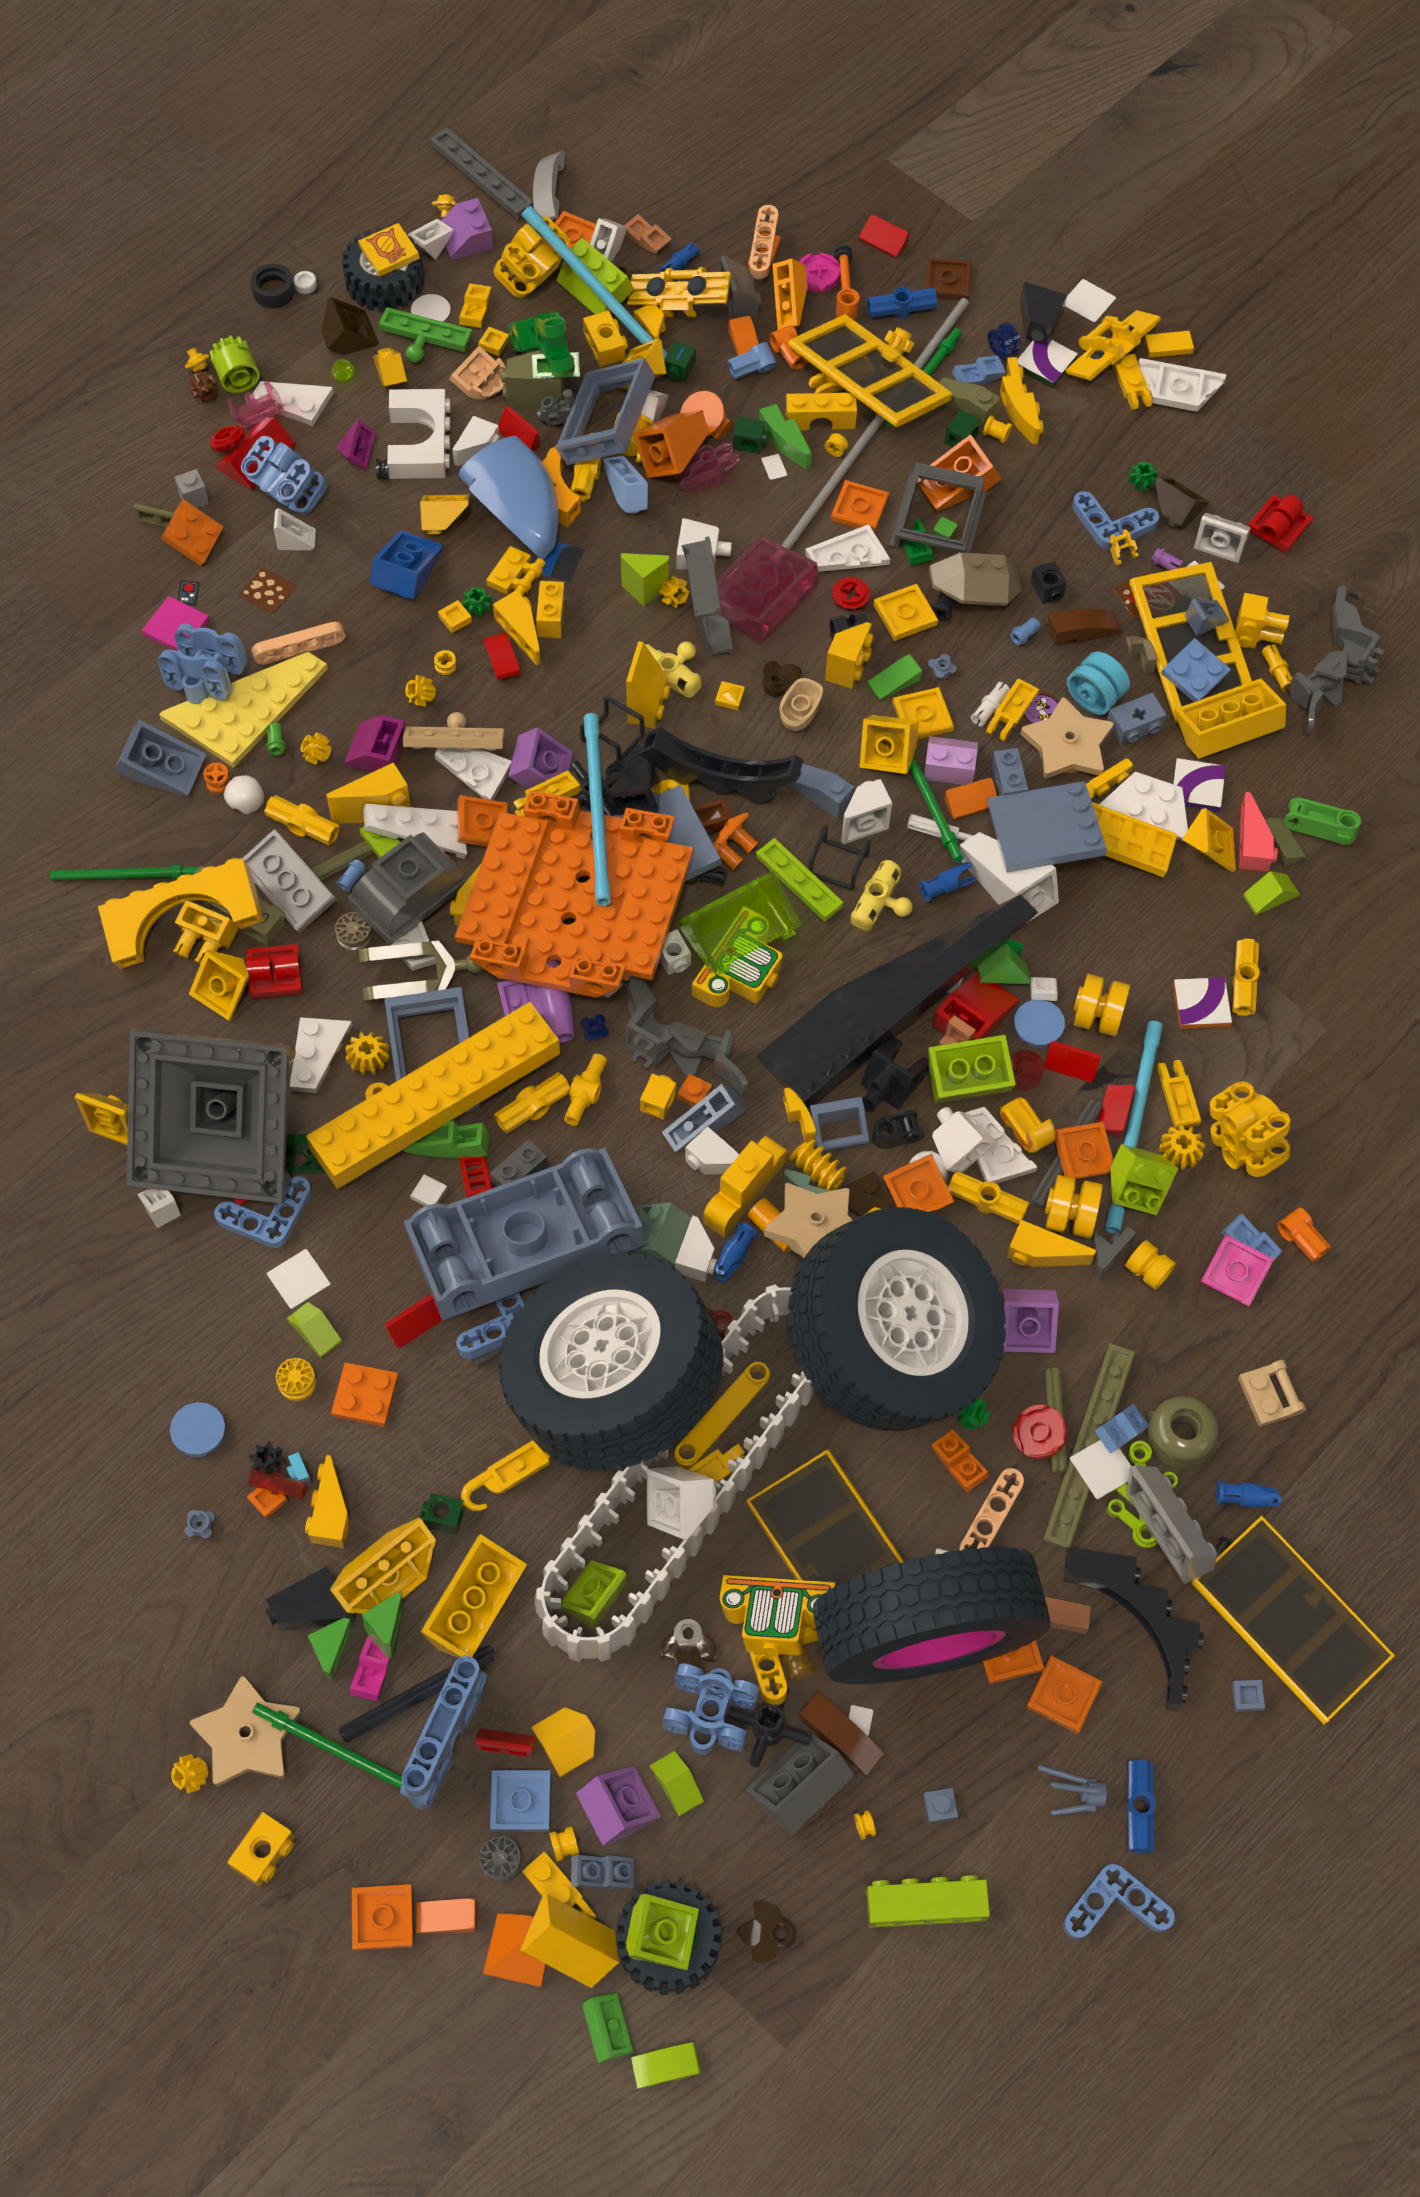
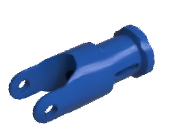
(945, 882)
(734, 1251)
(1247, 1495)

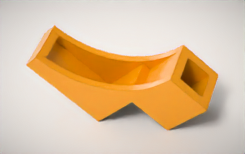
(567, 501)

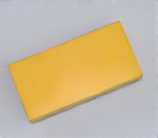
(1169, 344)

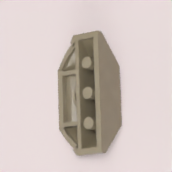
(977, 578)

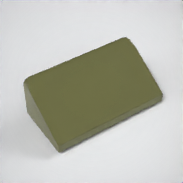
(152, 515)
(1288, 848)

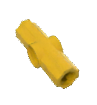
(584, 477)
(302, 820)
(1245, 989)
(532, 1103)
(1003, 1203)

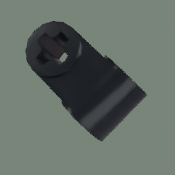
(902, 1130)

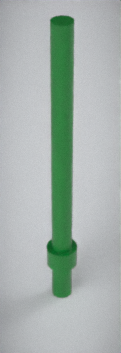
(945, 348)
(948, 838)
(174, 872)
(281, 1721)

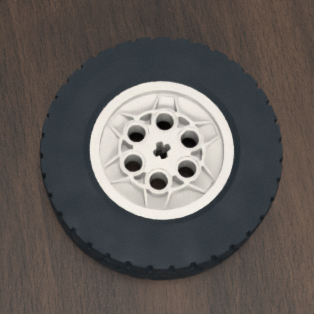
(849, 1344)
(611, 1362)

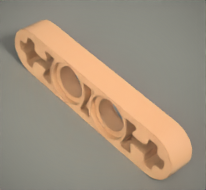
(763, 242)
(322, 636)
(988, 1515)

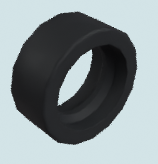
(275, 298)

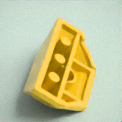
(387, 1567)

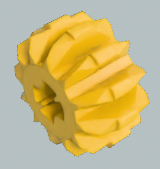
(367, 1044)
(1182, 1146)

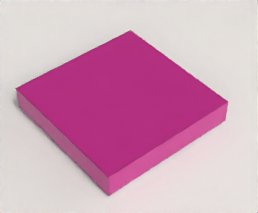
(169, 618)
(1237, 1270)

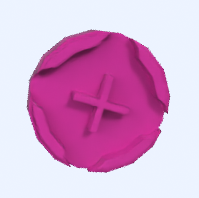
(821, 272)

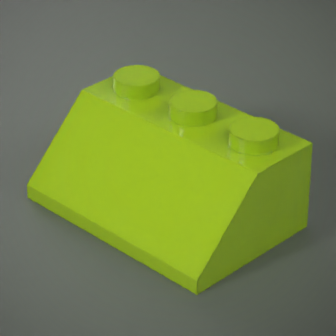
(607, 273)
(970, 1069)

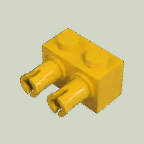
(1254, 619)
(205, 924)

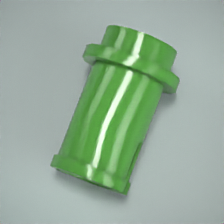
(275, 739)

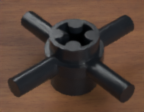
(584, 795)
(764, 1734)

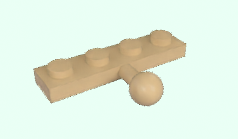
(454, 736)

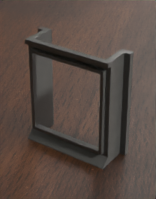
(949, 477)
(707, 607)

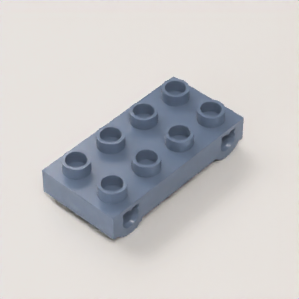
(523, 1232)

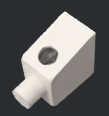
(695, 531)
(960, 1140)

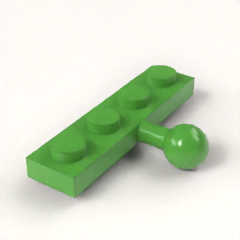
(424, 330)

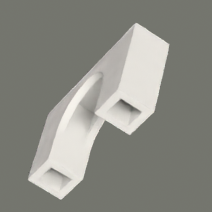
(430, 456)

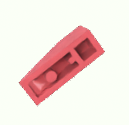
(1256, 839)

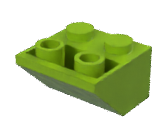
(1140, 1179)

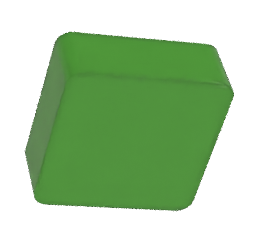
(945, 528)

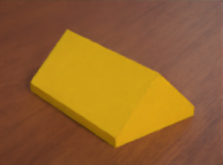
(571, 1942)

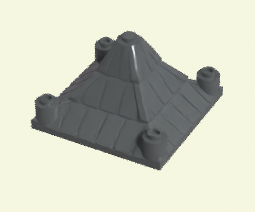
(208, 1115)

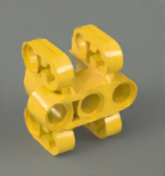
(529, 259)
(1248, 1130)

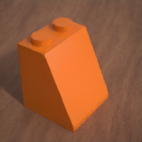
(671, 442)

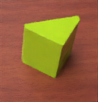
(644, 575)
(594, 1593)

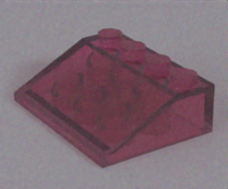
(765, 587)

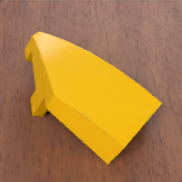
(652, 319)

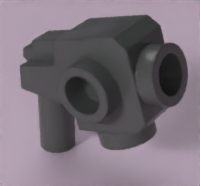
(554, 410)

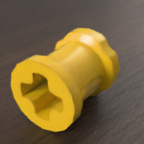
(997, 429)

